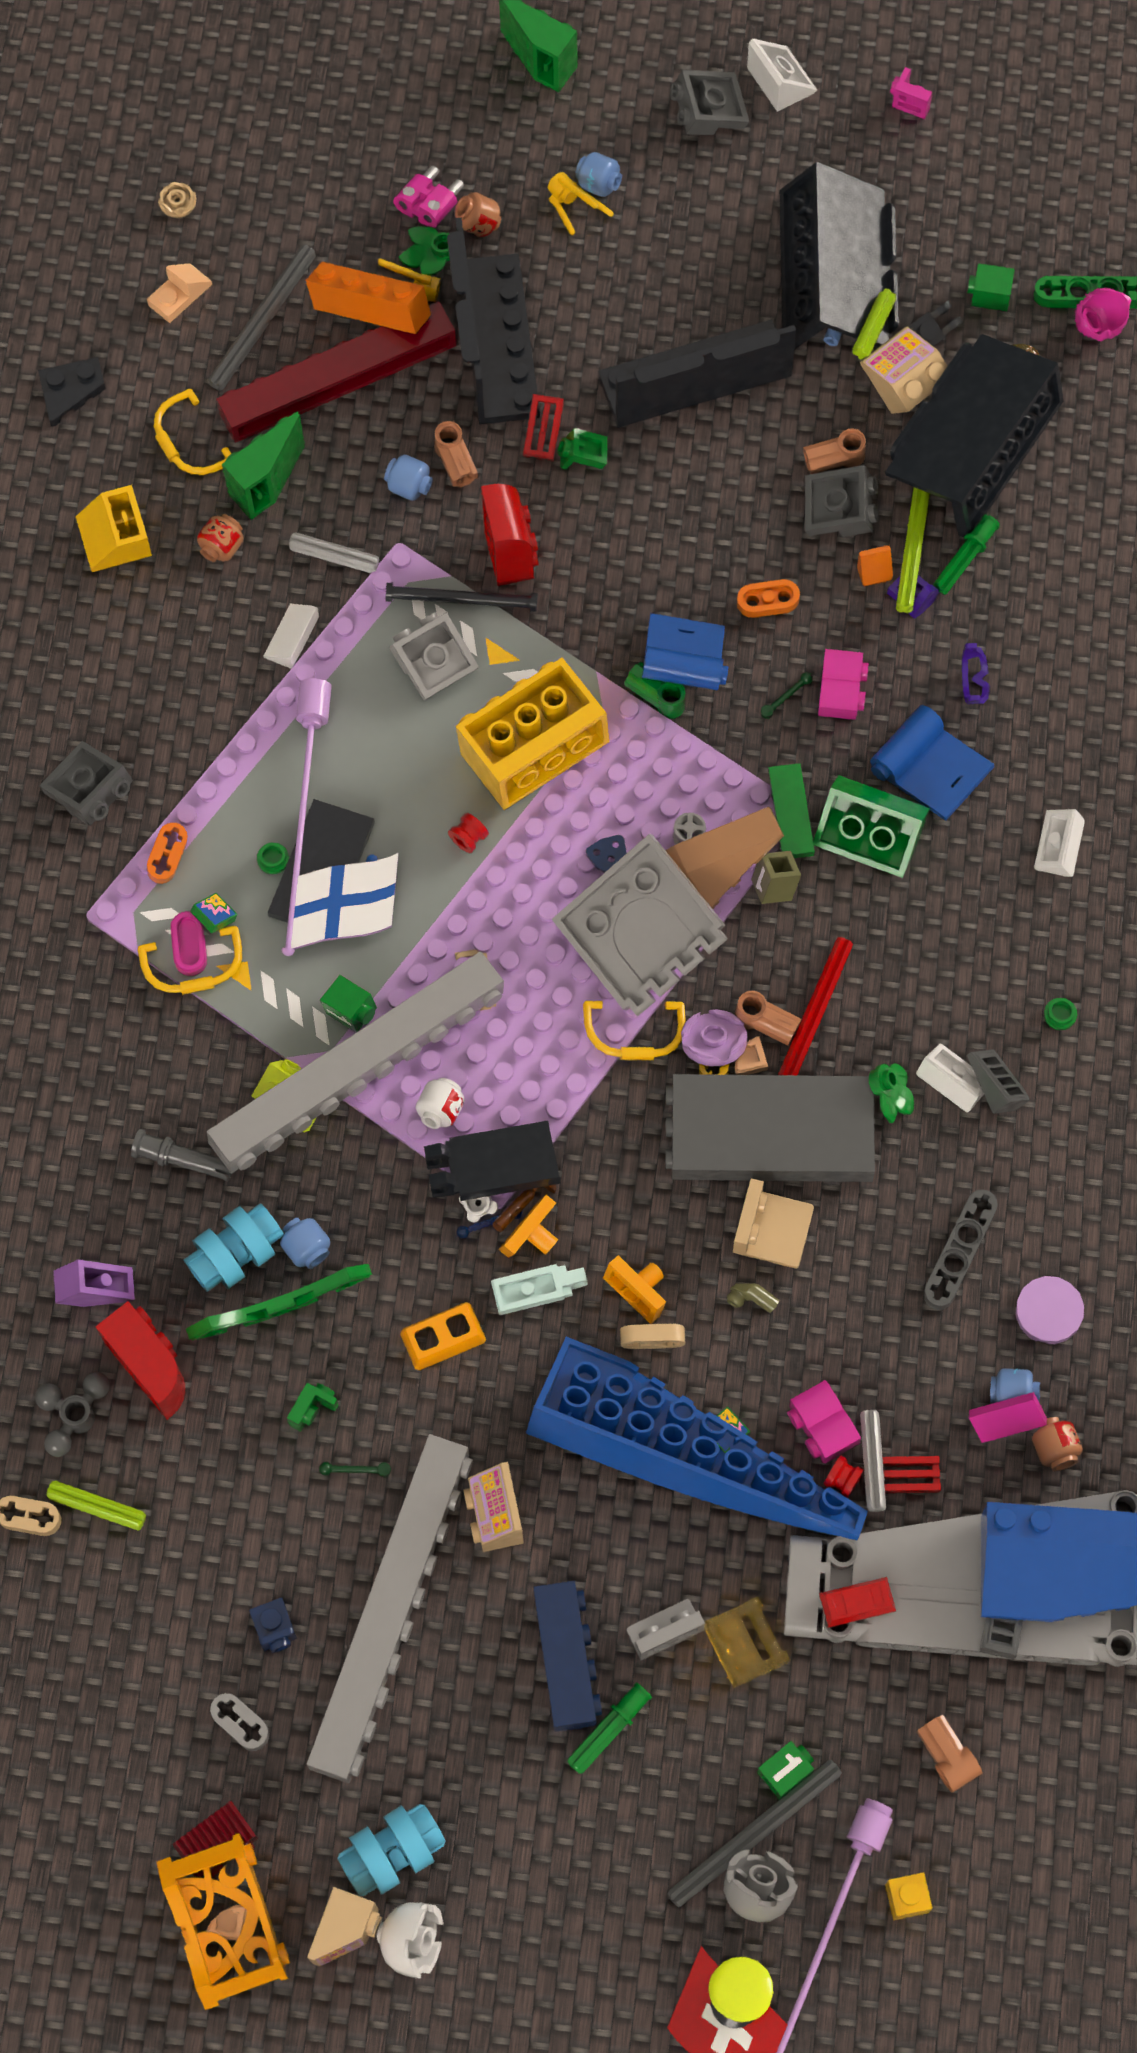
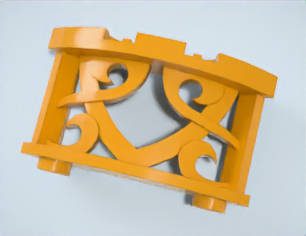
(207, 1968)

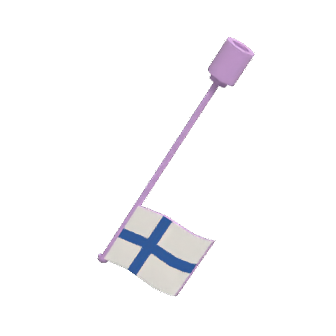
(340, 898)

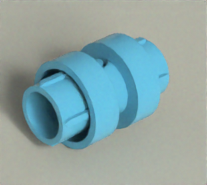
(223, 1255)
(413, 1834)

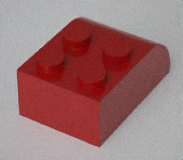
(508, 534)
(145, 1356)

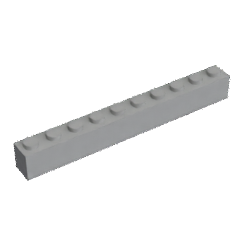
(355, 1063)
(389, 1608)

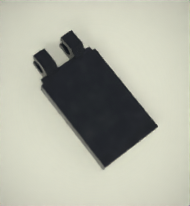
(493, 1162)

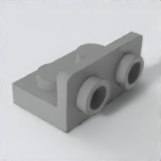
(665, 1629)

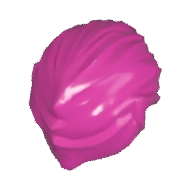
(1102, 314)

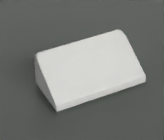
(292, 634)
(1059, 842)
(951, 1077)

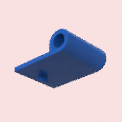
(684, 652)
(928, 762)

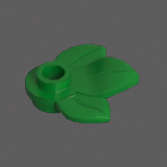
(427, 250)
(890, 1084)

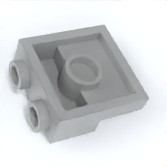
(433, 654)

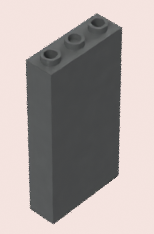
(771, 1128)

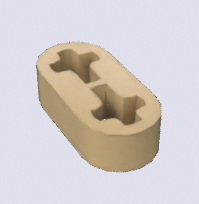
(652, 1336)
(29, 1507)

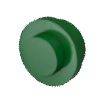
(272, 858)
(1060, 1014)

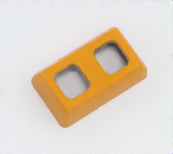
(448, 1345)

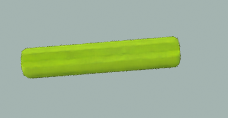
(874, 324)
(96, 1505)

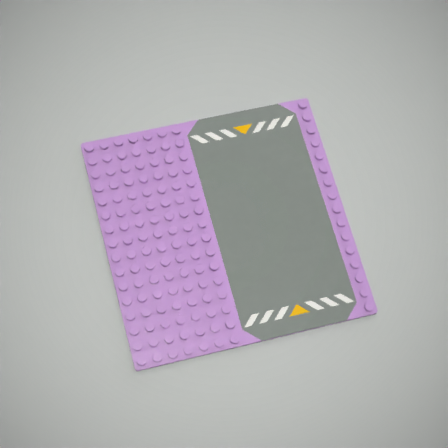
(404, 768)

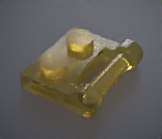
(736, 1647)

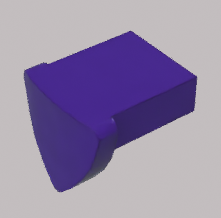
(924, 595)

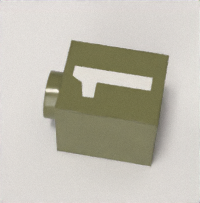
(776, 877)

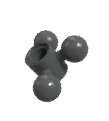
(50, 1397)

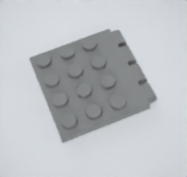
(641, 926)

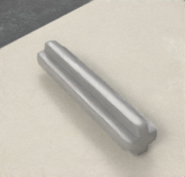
(333, 552)
(873, 1461)

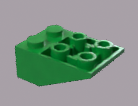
(540, 42)
(262, 468)

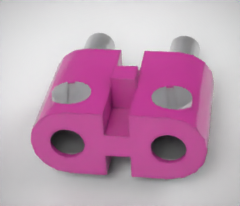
(425, 200)

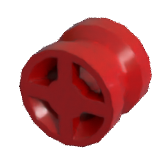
(468, 833)
(844, 1476)

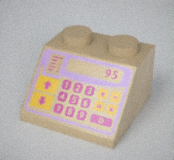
(904, 370)
(495, 1508)
(344, 1926)

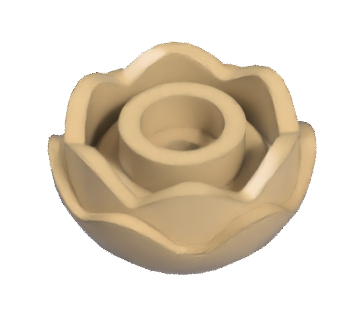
(174, 192)

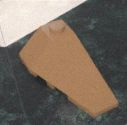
(724, 854)

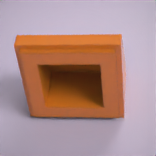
(875, 565)

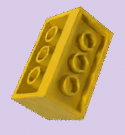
(532, 733)

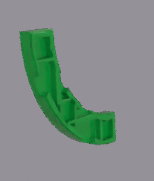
(280, 1305)

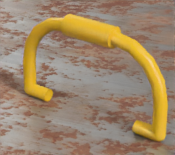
(167, 445)
(198, 984)
(634, 1053)

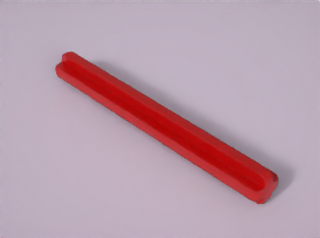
(816, 1007)

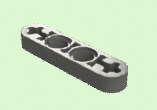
(960, 1249)

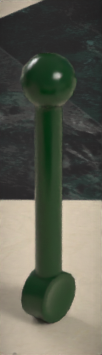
(767, 710)
(383, 1469)

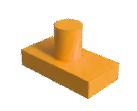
(532, 1230)
(637, 1288)

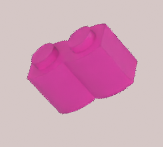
(841, 684)
(824, 1422)

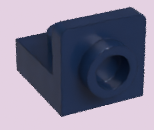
(273, 1625)

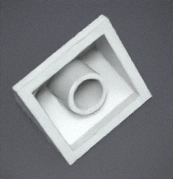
(778, 73)

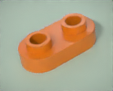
(767, 596)

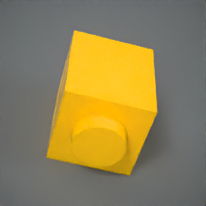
(908, 1896)

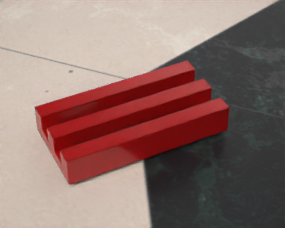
(539, 453)
(934, 1487)

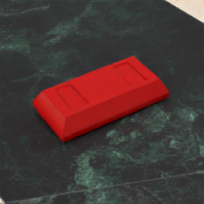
(857, 1602)

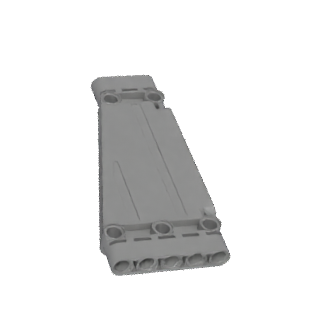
(938, 1594)

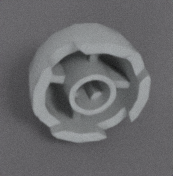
(759, 1886)

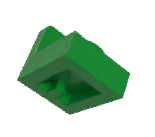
(583, 448)
(305, 1407)

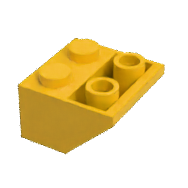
(113, 529)

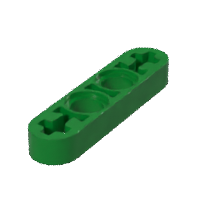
(1088, 283)

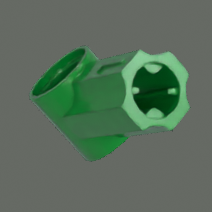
(656, 691)

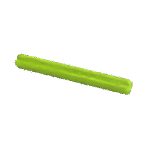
(912, 551)

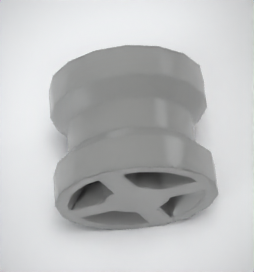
(688, 824)

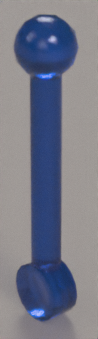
(463, 1231)

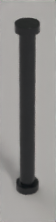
(461, 597)

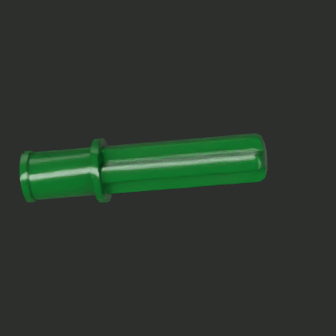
(974, 543)
(609, 1728)

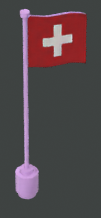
(693, 2018)

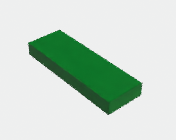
(791, 809)

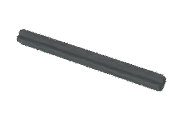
(261, 317)
(754, 1832)

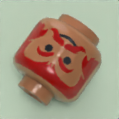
(478, 214)
(220, 538)
(1057, 1444)

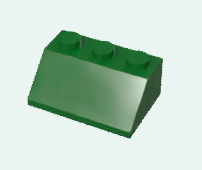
(870, 826)

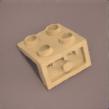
(772, 1227)

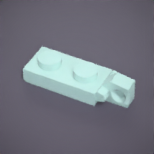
(536, 1287)

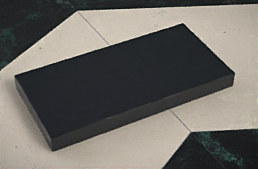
(329, 839)

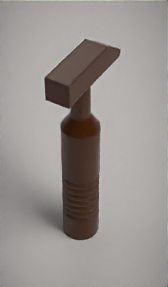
(516, 1207)

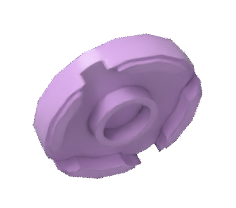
(714, 1038)
(1049, 1310)

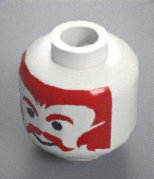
(440, 1103)

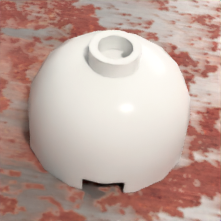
(409, 1938)

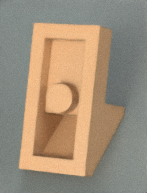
(179, 291)

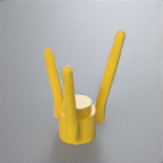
(566, 191)
(430, 283)

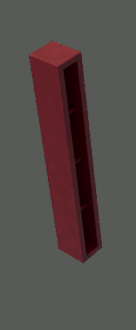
(332, 374)

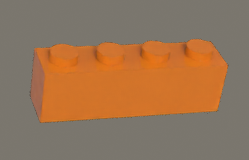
(368, 297)

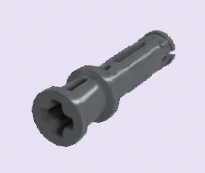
(166, 1152)

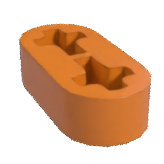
(174, 855)

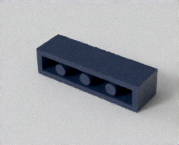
(565, 1656)

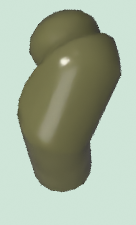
(751, 1292)

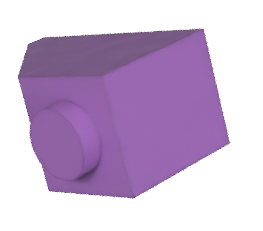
(93, 1284)

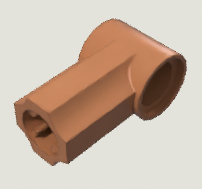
(455, 454)
(834, 454)
(769, 1019)
(953, 1761)

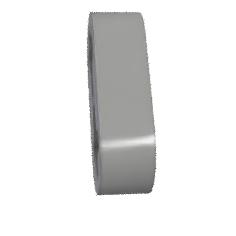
(245, 1715)

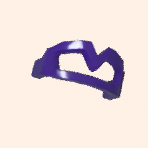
(971, 651)

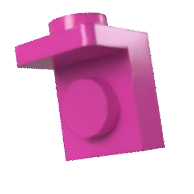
(910, 97)

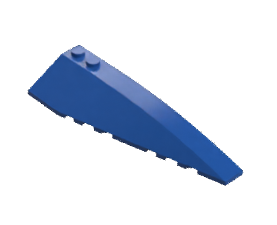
(634, 1425)
(1056, 1561)

